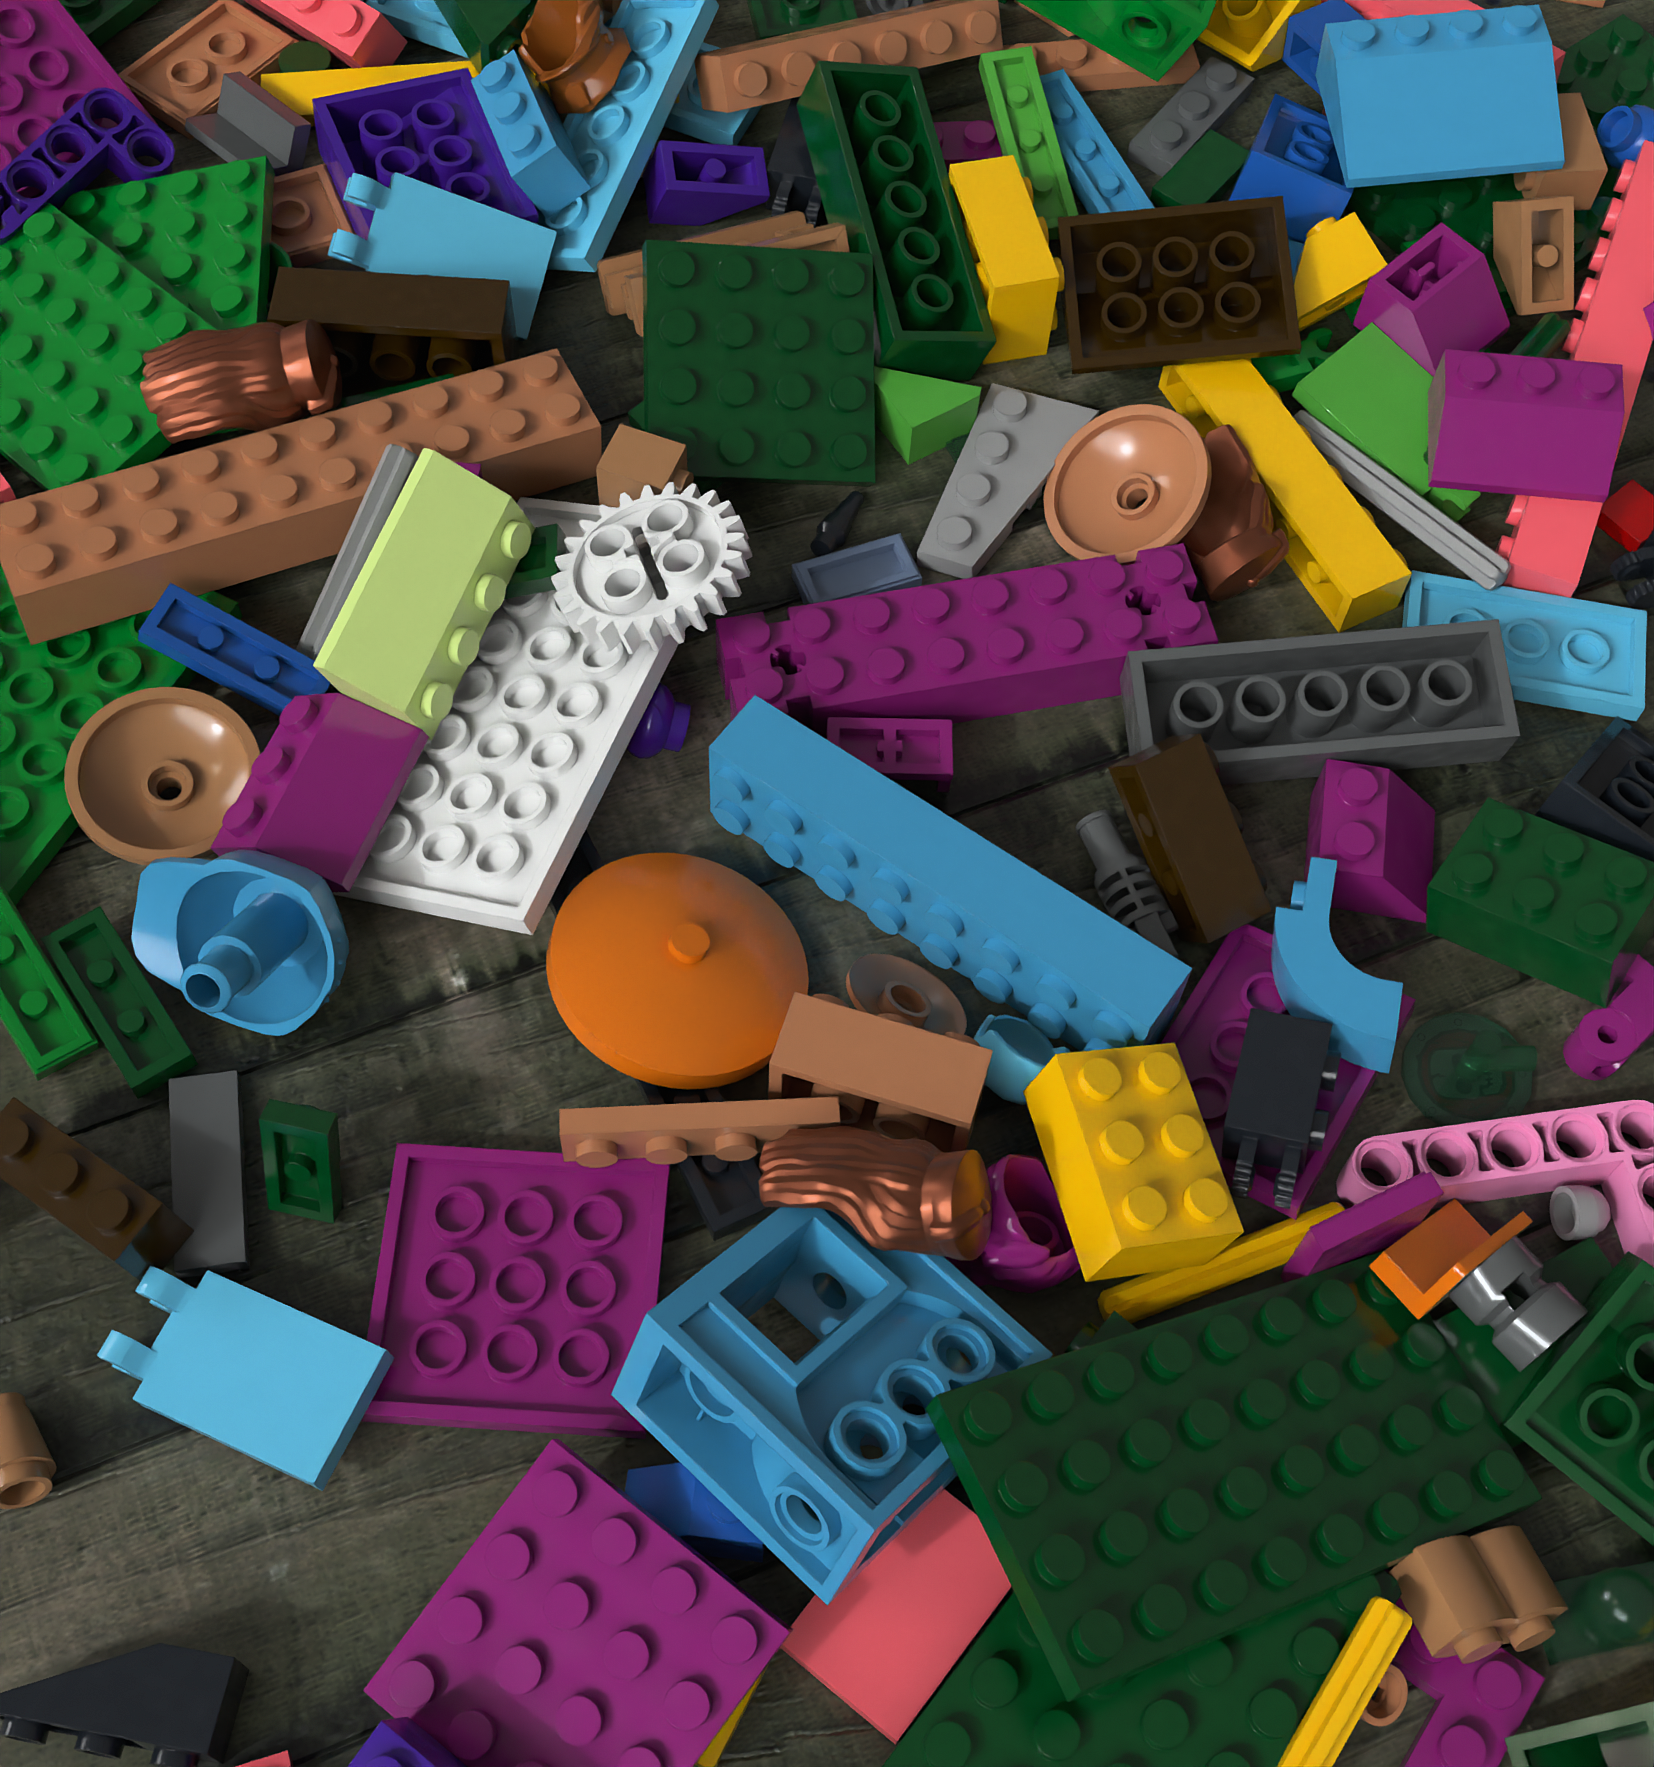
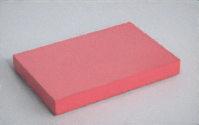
(904, 1617)

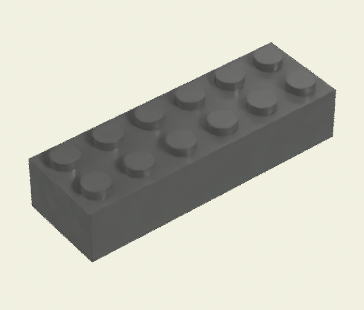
(1338, 696)

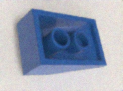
(1296, 161)

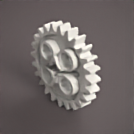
(606, 583)

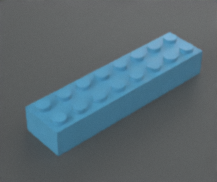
(940, 885)

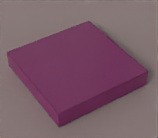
(1364, 1227)

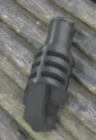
(1126, 882)

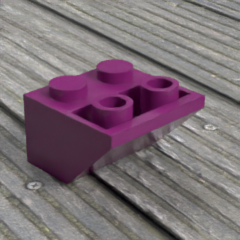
(1435, 299)

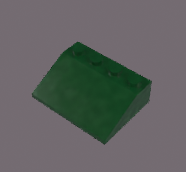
(1596, 1398)

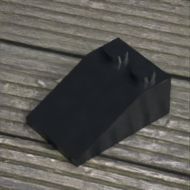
(1610, 792)

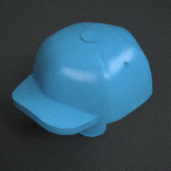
(242, 937)

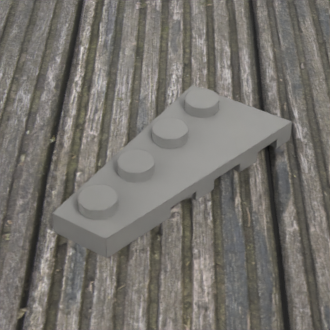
(997, 477)

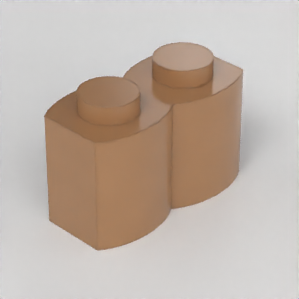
(1479, 1594)

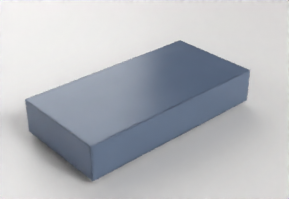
(857, 571)

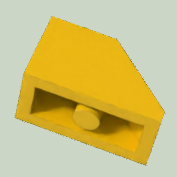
(1333, 268)

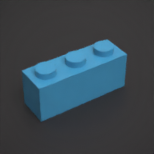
(530, 134)

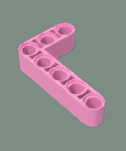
(1538, 1161)

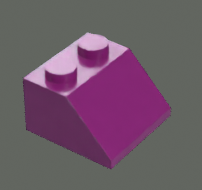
(1378, 837)

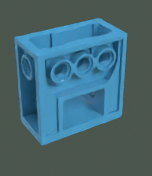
(788, 1435)

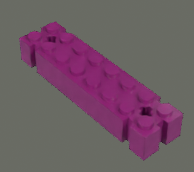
(965, 643)

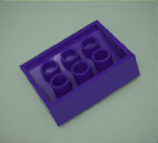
(422, 130)

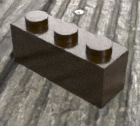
(1191, 837)
(86, 1193)

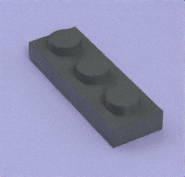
(1195, 109)

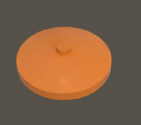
(675, 969)

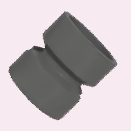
(1537, 1322)

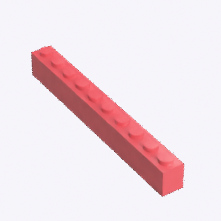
(1555, 533)

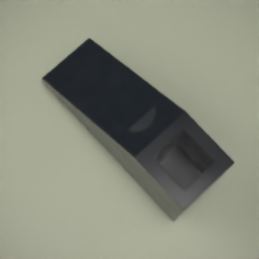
(147, 1699)

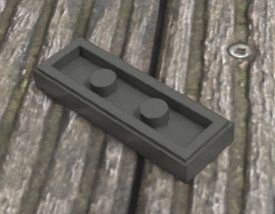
(209, 1172)

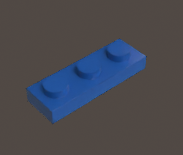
(229, 651)

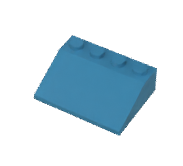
(1441, 95)

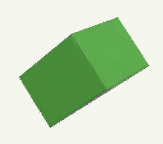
(922, 411)

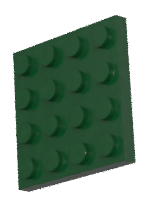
(761, 361)

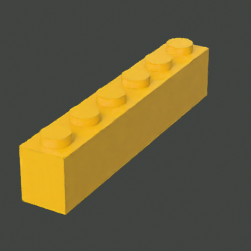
(1329, 534)

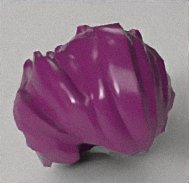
(1028, 1232)

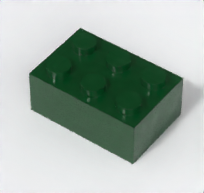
(1544, 901)

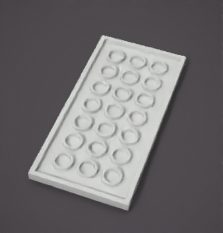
(515, 760)

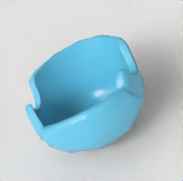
(1017, 1054)

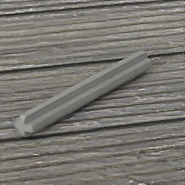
(1408, 507)

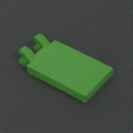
(1380, 405)

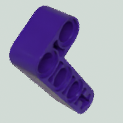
(97, 149)

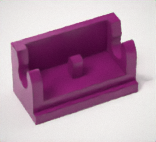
(898, 746)

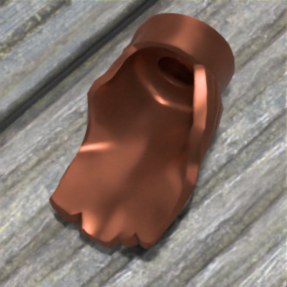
(241, 378)
(1233, 536)
(886, 1188)

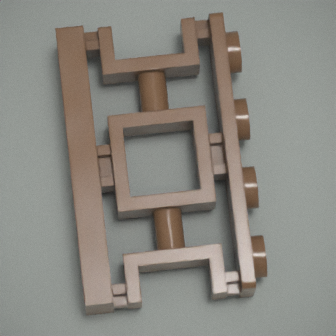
(623, 274)

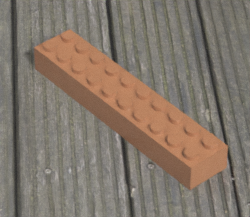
(278, 493)

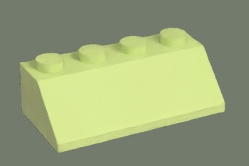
(426, 593)

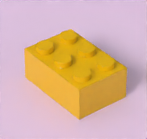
(1009, 255)
(1131, 1161)

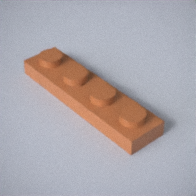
(1096, 70)
(675, 1131)

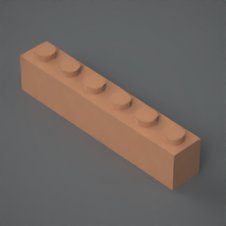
(908, 37)

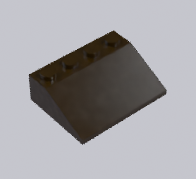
(1177, 285)

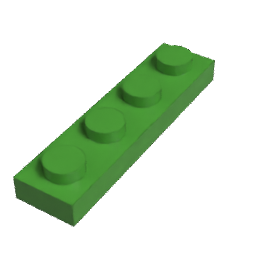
(1027, 130)

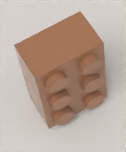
(881, 1070)

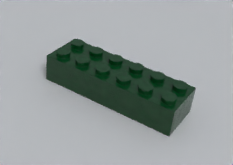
(892, 192)

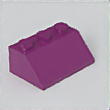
(1524, 425)
(323, 786)

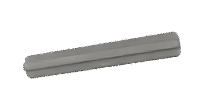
(368, 522)

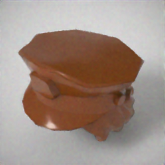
(573, 52)

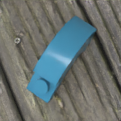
(1323, 985)

